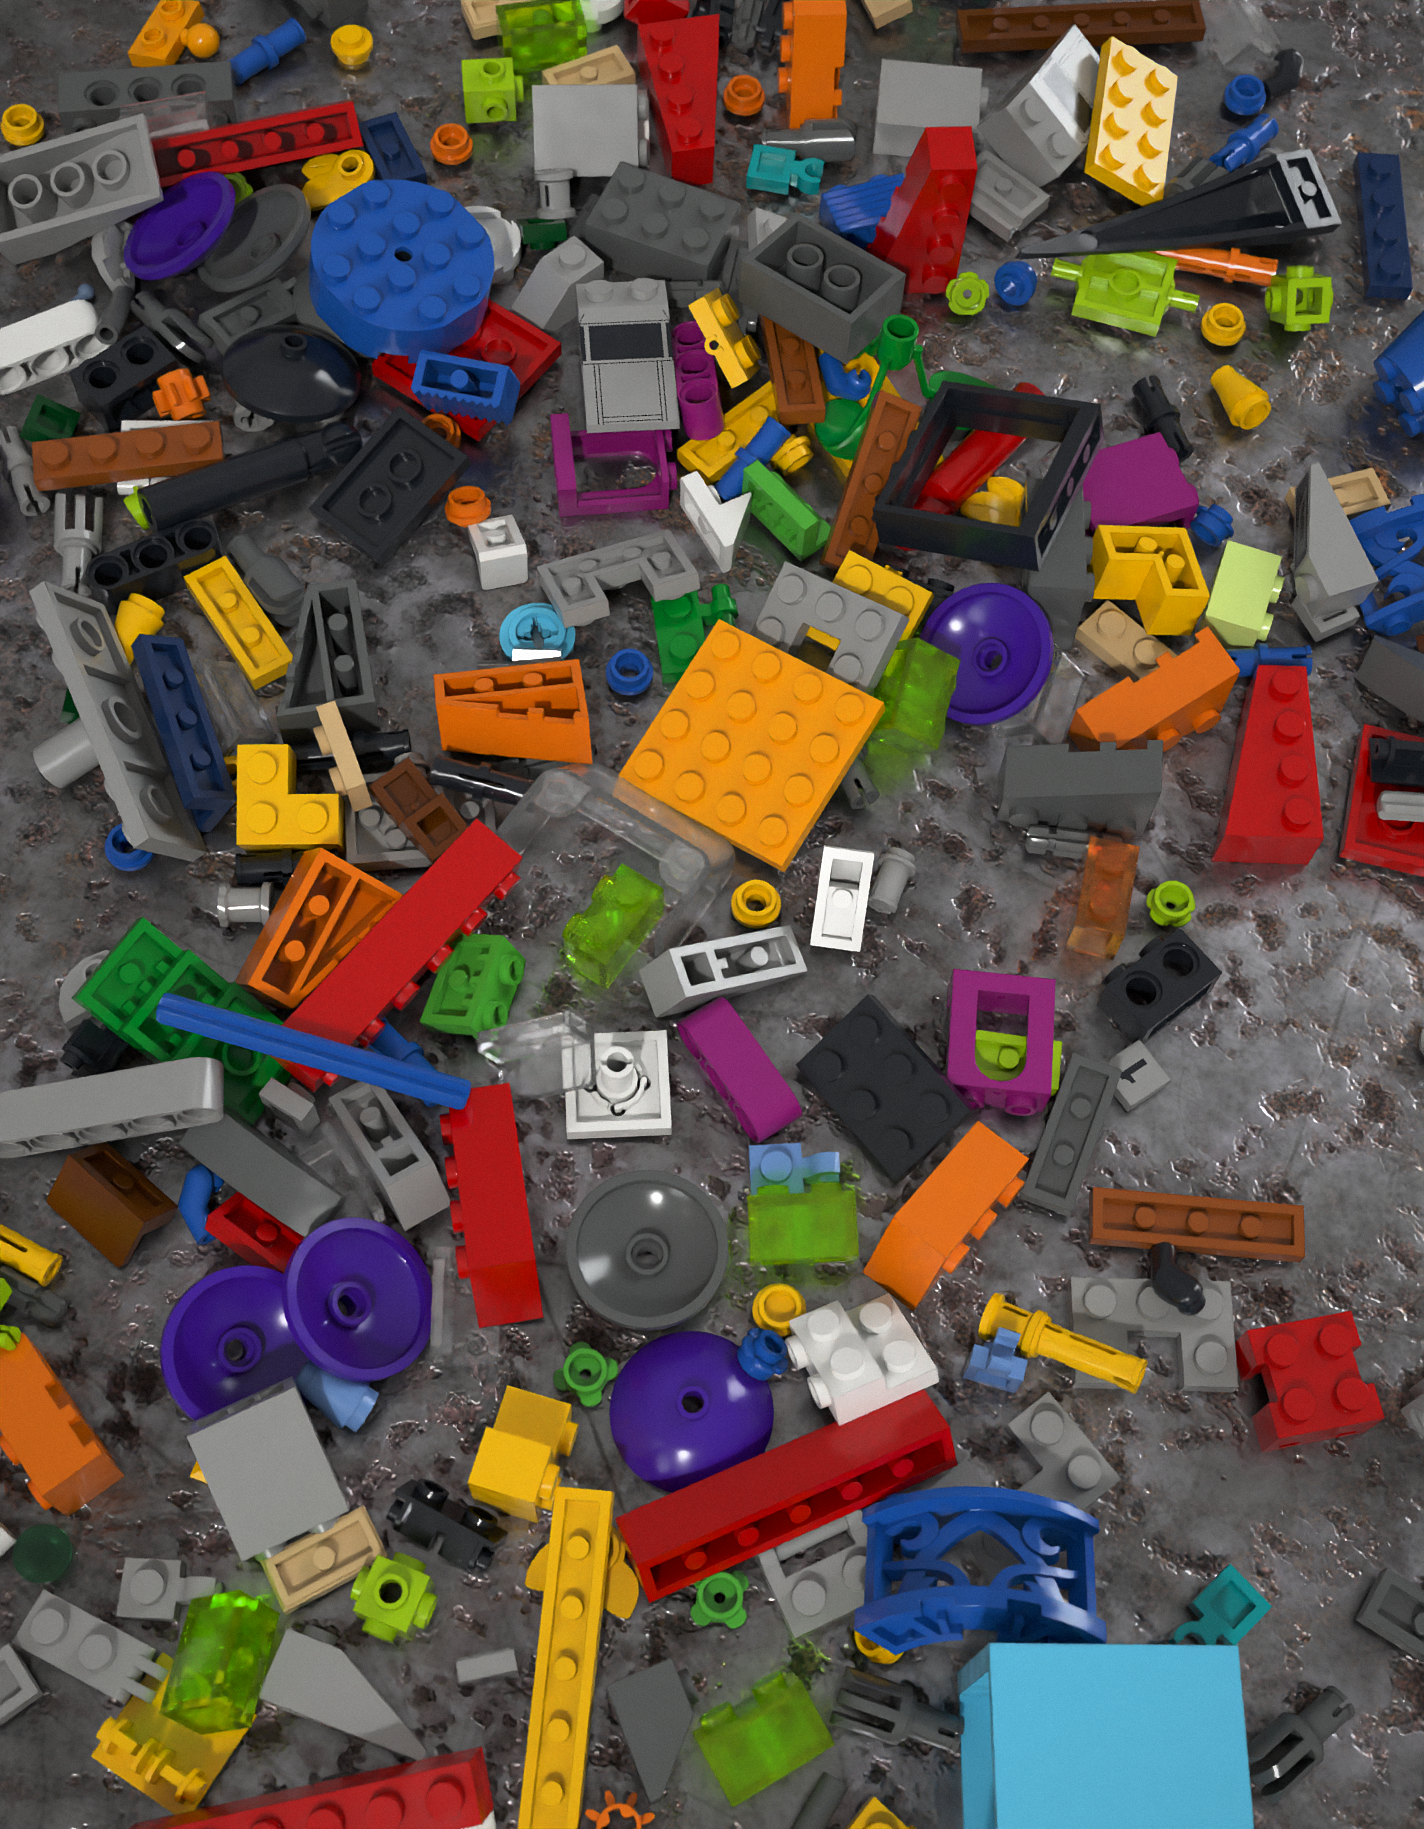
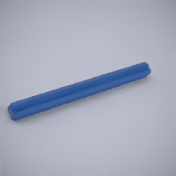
(313, 1051)

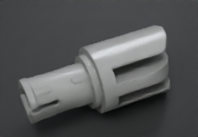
(77, 544)

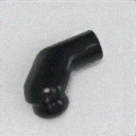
(1287, 75)
(1174, 1283)

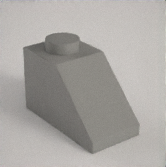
(550, 291)

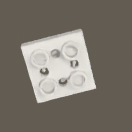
(620, 1064)

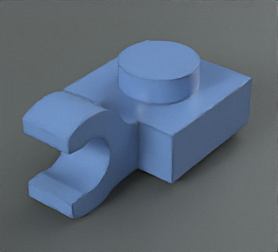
(785, 1166)
(996, 1362)

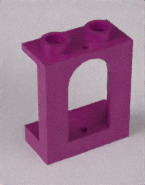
(580, 444)
(1002, 994)

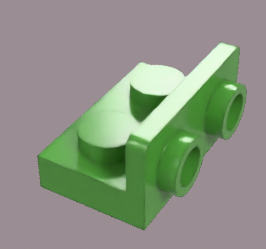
(784, 511)
(474, 986)

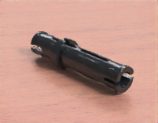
(367, 749)

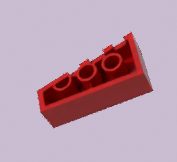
(680, 82)
(930, 211)
(1273, 778)
(491, 1207)

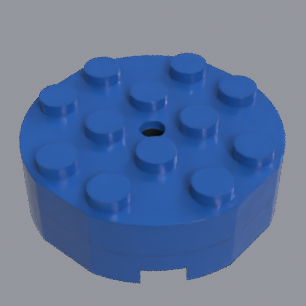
(400, 269)

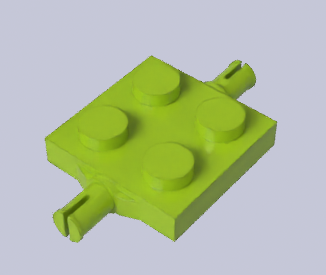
(1125, 289)

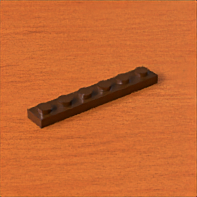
(1043, 25)

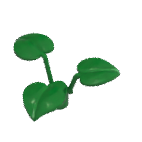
(895, 350)

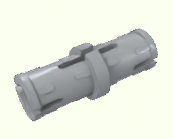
(19, 472)

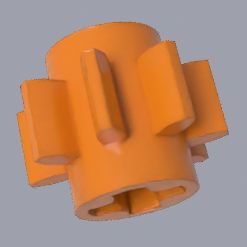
(181, 395)
(626, 1811)

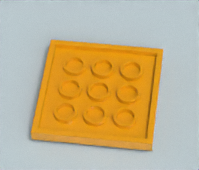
(753, 743)

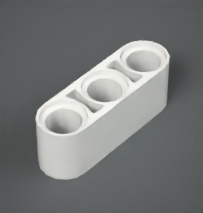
(47, 345)

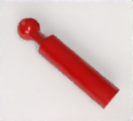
(968, 467)

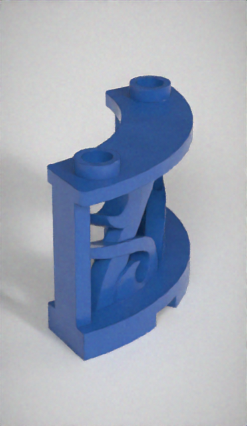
(1379, 538)
(939, 1518)

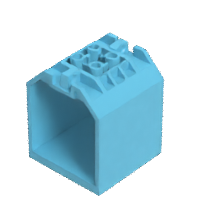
(1103, 1737)

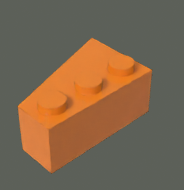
(812, 58)
(1164, 705)
(516, 712)
(313, 927)
(945, 1214)
(50, 1433)

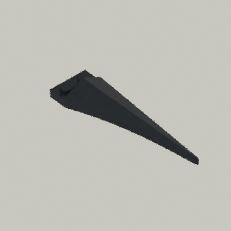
(1252, 206)

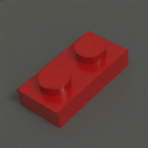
(253, 1233)

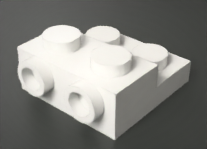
(859, 1357)

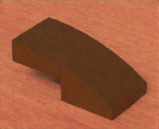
(417, 809)

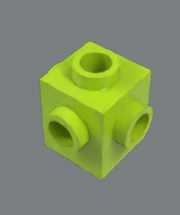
(491, 90)
(1312, 300)
(403, 1616)

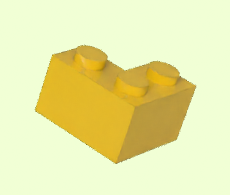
(1153, 569)
(271, 811)
(520, 1455)

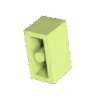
(1240, 596)

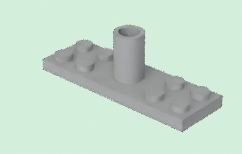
(111, 727)

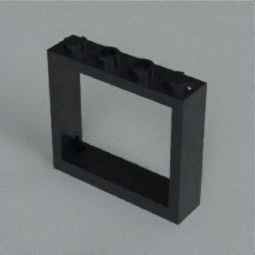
(1002, 411)

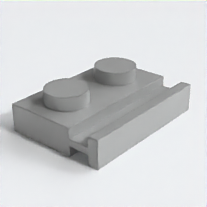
(1004, 197)

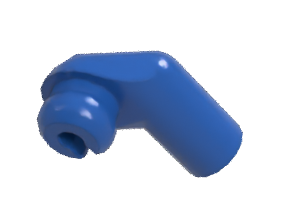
(844, 384)
(194, 1201)

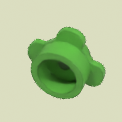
(581, 1359)
(728, 1612)

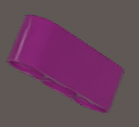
(696, 383)
(739, 1069)

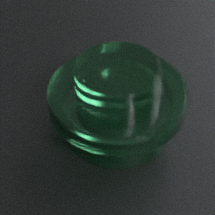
(42, 1553)

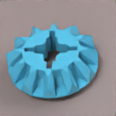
(518, 629)

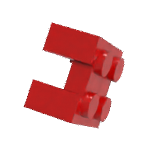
(1309, 1381)

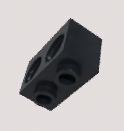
(122, 378)
(1165, 994)

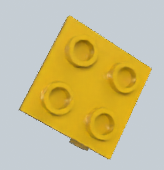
(160, 1754)

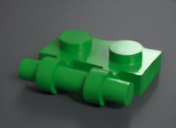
(681, 630)

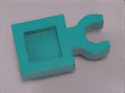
(776, 170)
(1224, 1609)

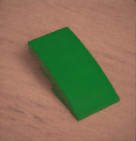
(125, 999)

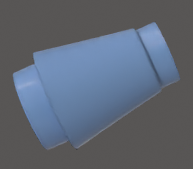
(338, 1399)

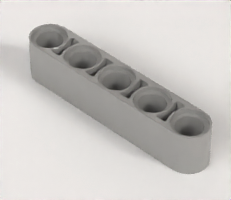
(111, 1106)

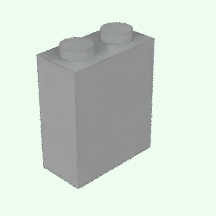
(922, 97)
(588, 127)
(267, 1470)

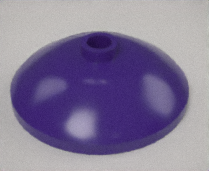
(182, 228)
(978, 627)
(379, 1284)
(211, 1313)
(678, 1447)

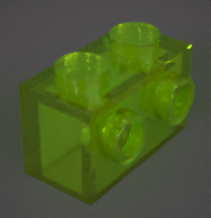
(541, 33)
(915, 696)
(613, 925)
(802, 1225)
(220, 1663)
(762, 1736)

